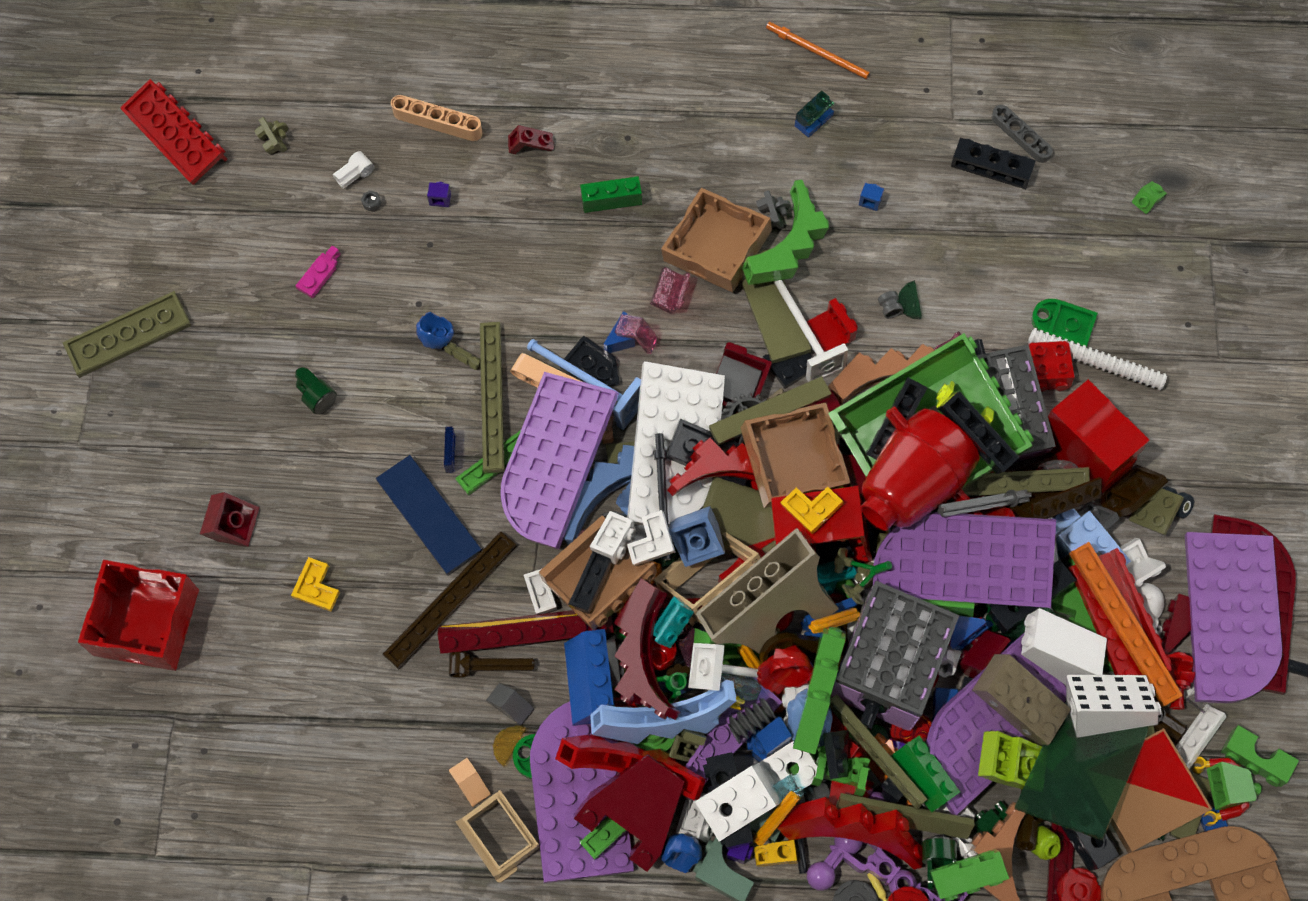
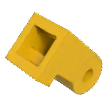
(775, 854)

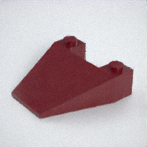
(639, 801)

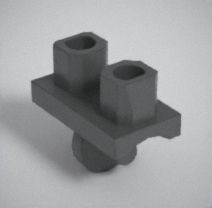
(769, 203)

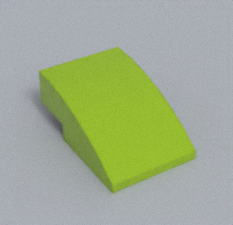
(1007, 759)

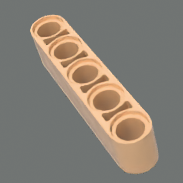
(431, 111)
(531, 370)

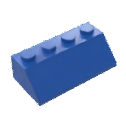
(588, 674)

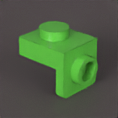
(1149, 196)

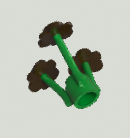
(675, 681)

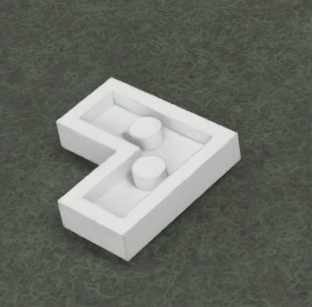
(656, 544)
(539, 593)

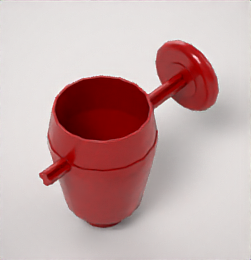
(919, 470)

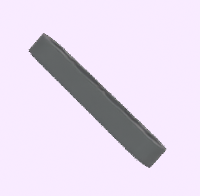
(1024, 131)

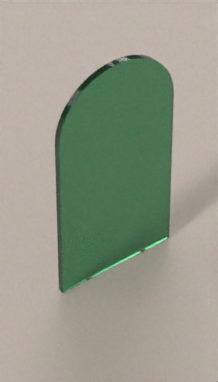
(1081, 778)

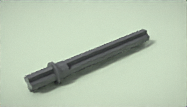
(1010, 498)

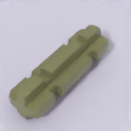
(462, 355)

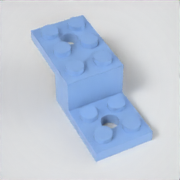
(1077, 530)

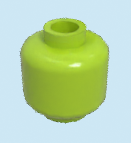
(1046, 844)

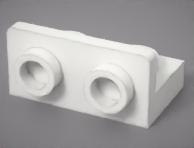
(614, 537)
(693, 822)

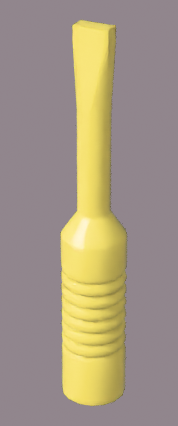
(881, 893)

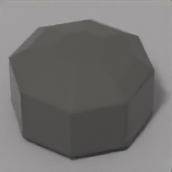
(371, 201)

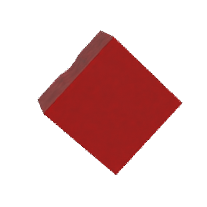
(1095, 435)
(845, 524)
(139, 615)

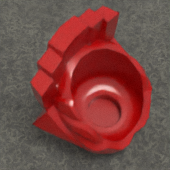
(785, 669)

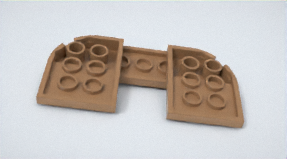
(1230, 857)

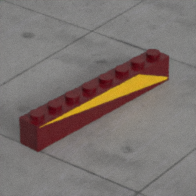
(513, 631)

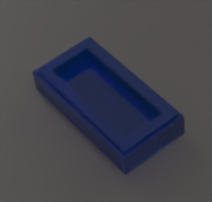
(449, 449)

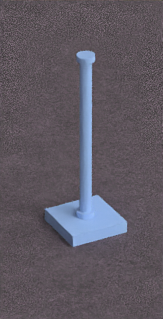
(627, 403)

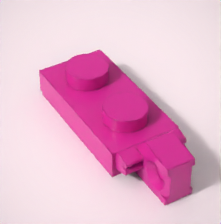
(319, 273)

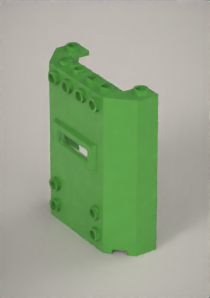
(956, 362)

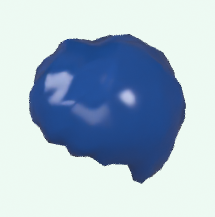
(434, 331)
(681, 852)

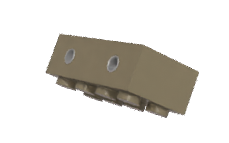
(1021, 699)

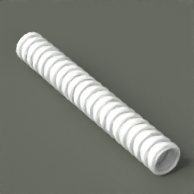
(1105, 362)

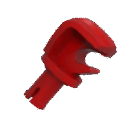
(1182, 676)

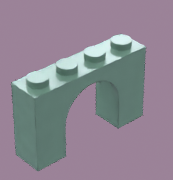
(718, 876)

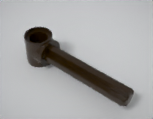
(461, 664)

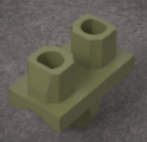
(274, 133)

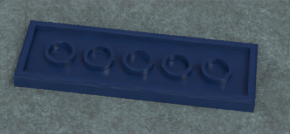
(428, 515)

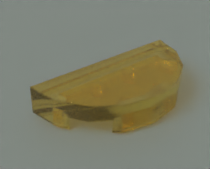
(506, 742)

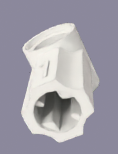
(357, 166)
(949, 662)

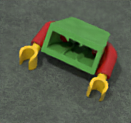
(1230, 787)

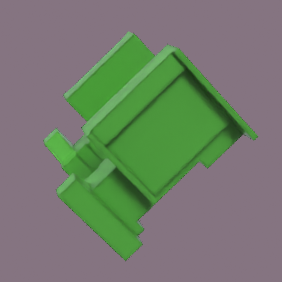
(855, 764)

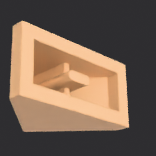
(469, 782)

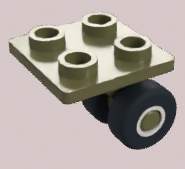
(1162, 508)

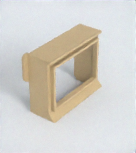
(509, 867)

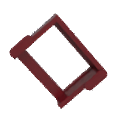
(740, 354)

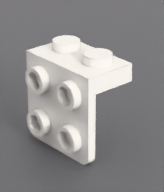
(1141, 565)

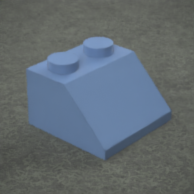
(697, 536)

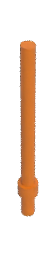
(785, 33)

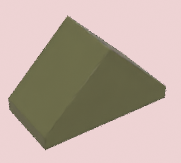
(682, 749)

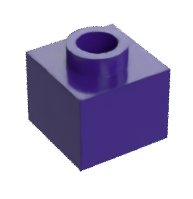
(439, 194)
(740, 854)

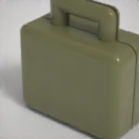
(740, 514)

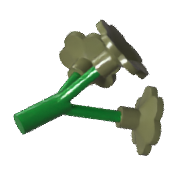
(864, 575)

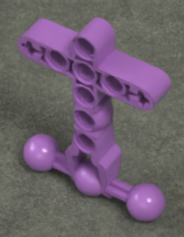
(822, 874)

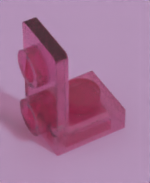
(638, 329)

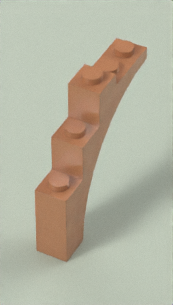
(863, 373)
(1002, 841)

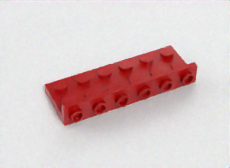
(173, 131)
(1116, 652)

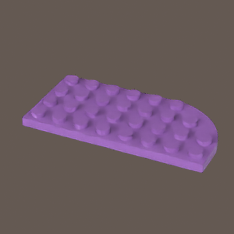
(554, 456)
(972, 559)
(1232, 614)
(960, 726)
(557, 797)

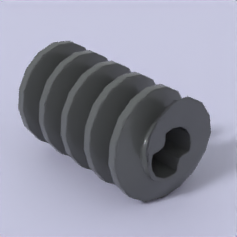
(751, 720)

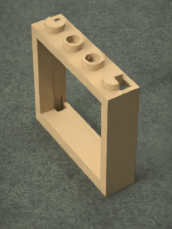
(677, 574)

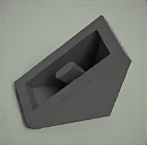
(510, 703)

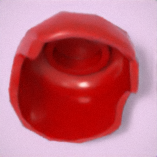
(663, 656)

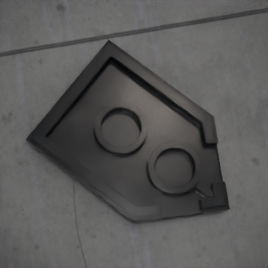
(593, 361)

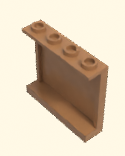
(567, 567)

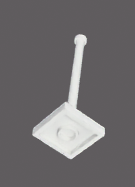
(825, 362)
(708, 666)

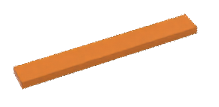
(1125, 623)

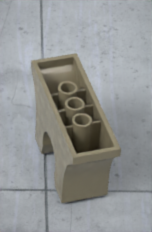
(765, 593)

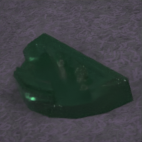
(909, 300)

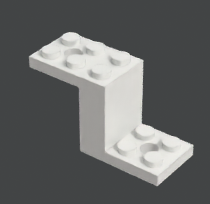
(753, 791)

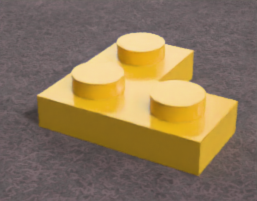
(812, 513)
(310, 586)

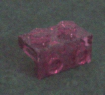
(670, 290)

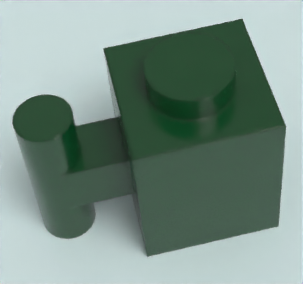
(987, 820)

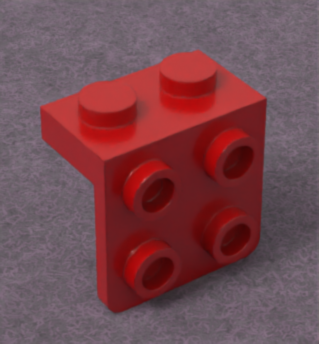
(833, 326)
(1052, 365)

